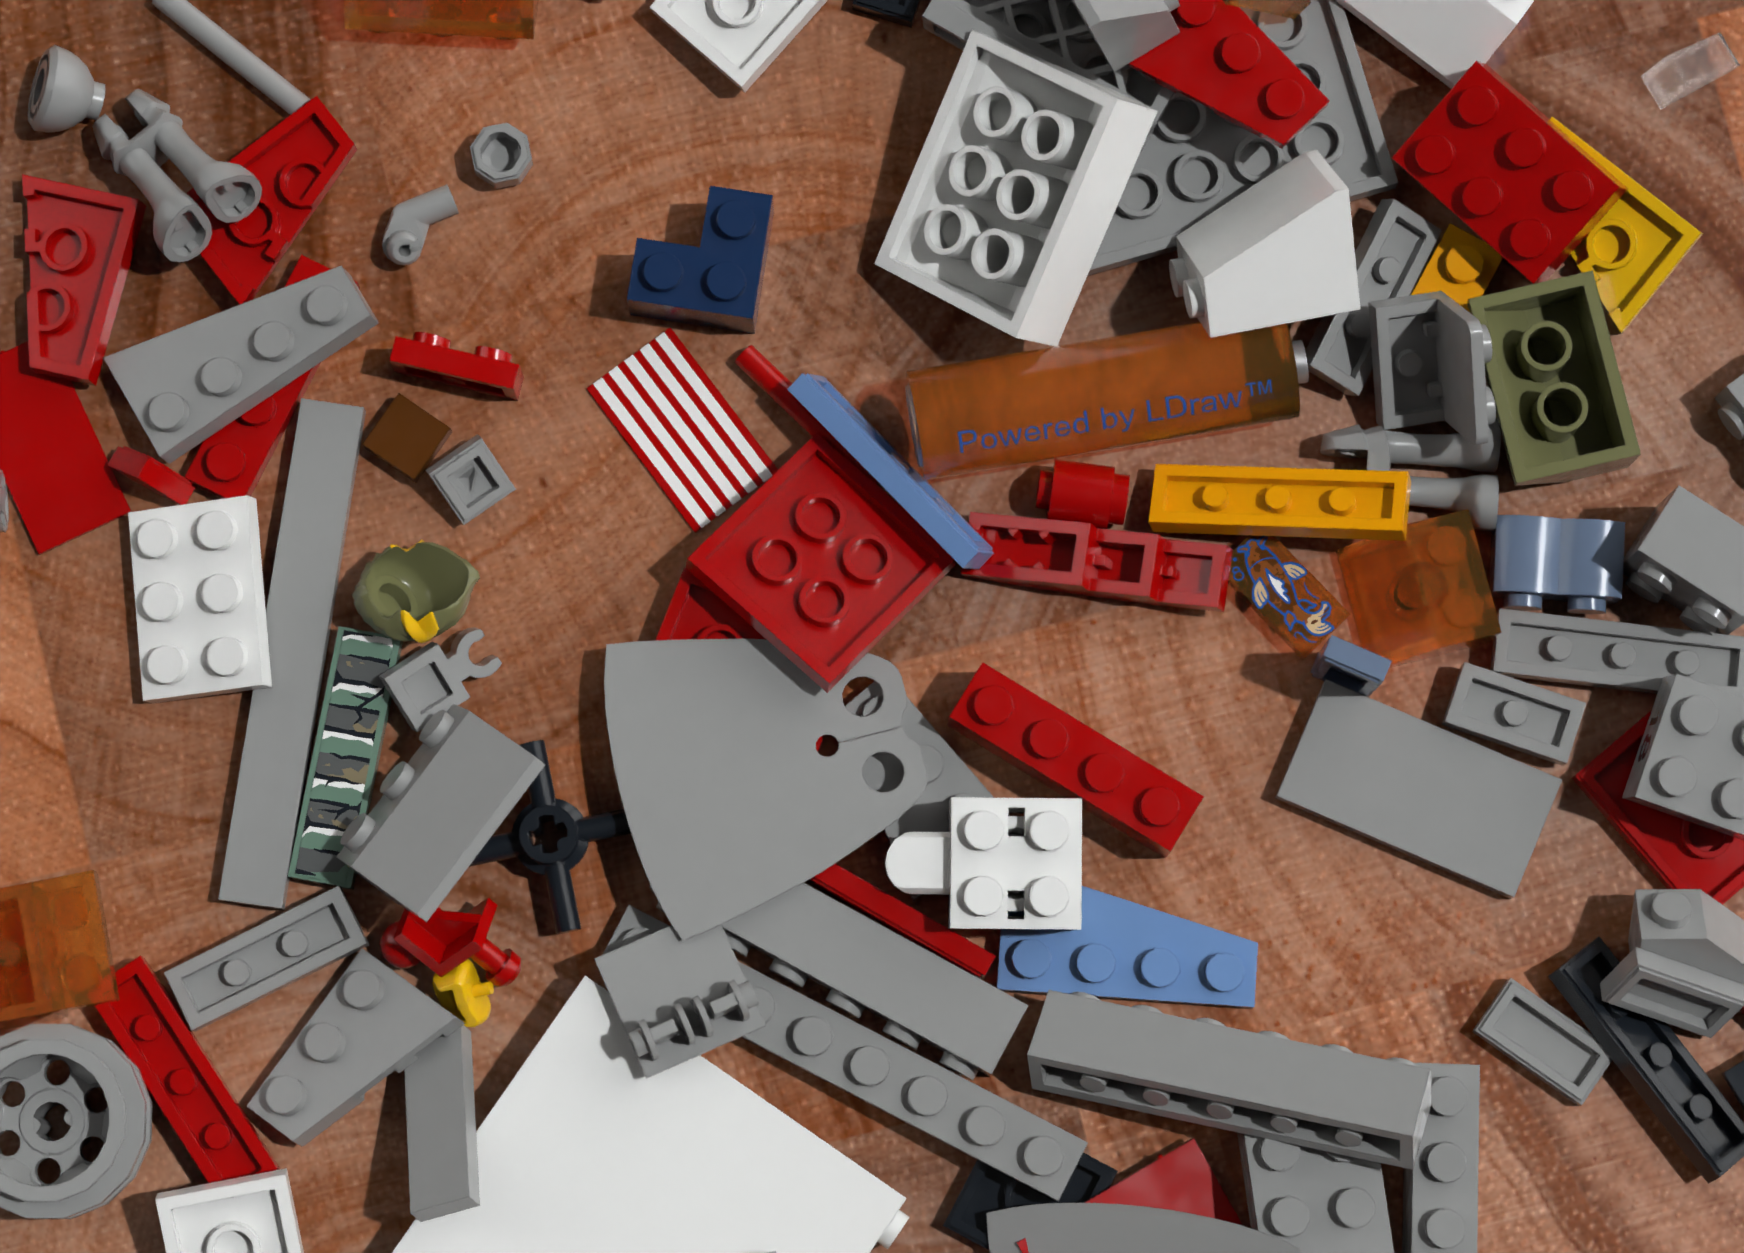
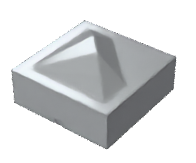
(470, 479)

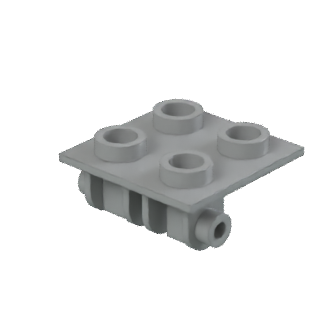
(679, 996)

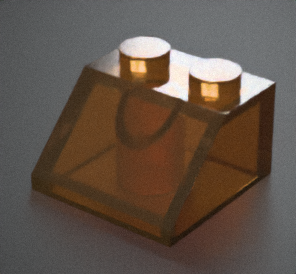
(1420, 592)

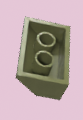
(1556, 381)

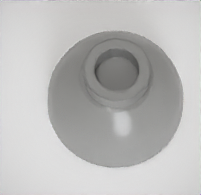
(63, 92)

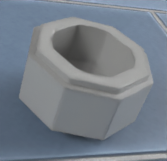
(501, 155)

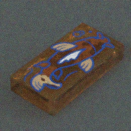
(1284, 593)

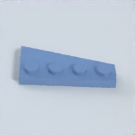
(1130, 956)

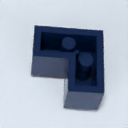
(713, 282)

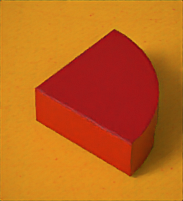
(151, 474)

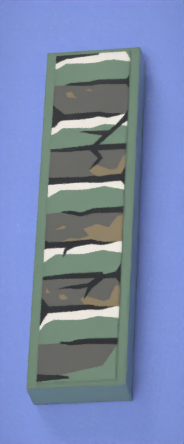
(344, 754)

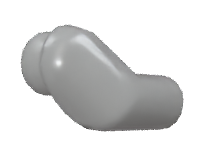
(411, 221)

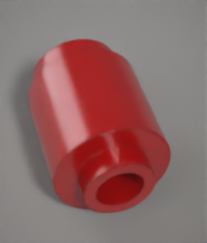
(1083, 493)

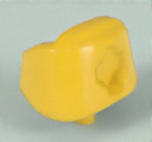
(464, 994)

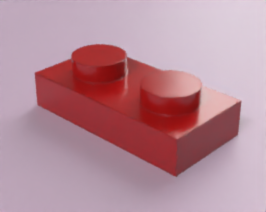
(432, 359)

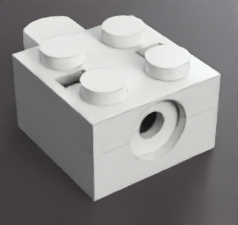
(999, 863)

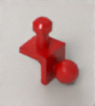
(449, 941)

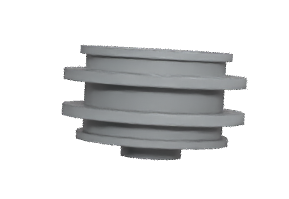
(122, 1126)

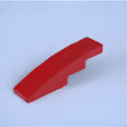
(1102, 562)

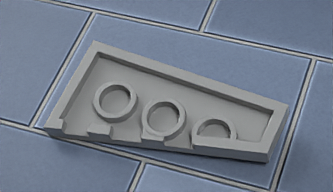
(228, 363)

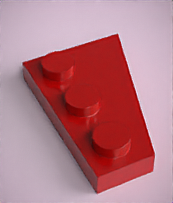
(296, 170)
(78, 268)

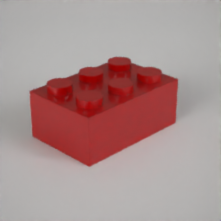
(1509, 173)

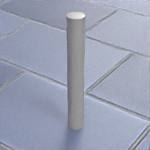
(233, 53)

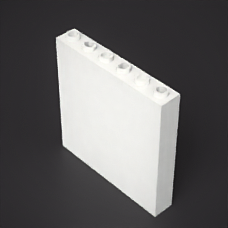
(667, 1163)

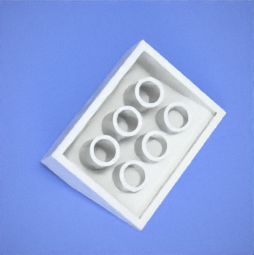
(1015, 189)

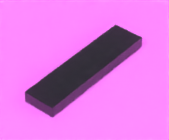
(1655, 1065)

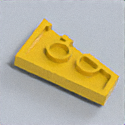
(1631, 245)

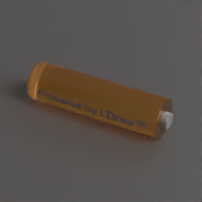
(1100, 396)

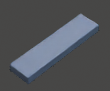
(891, 470)

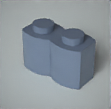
(1557, 561)

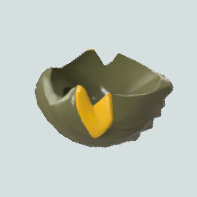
(414, 591)

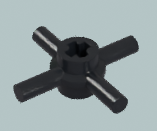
(571, 849)

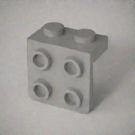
(1430, 365)

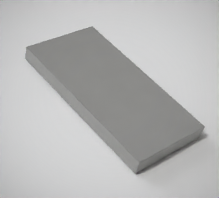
(1418, 789)

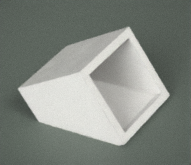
(1271, 253)

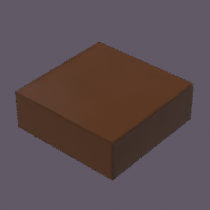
(407, 438)

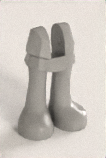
(178, 222)
(1383, 447)

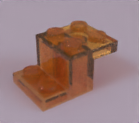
(53, 950)

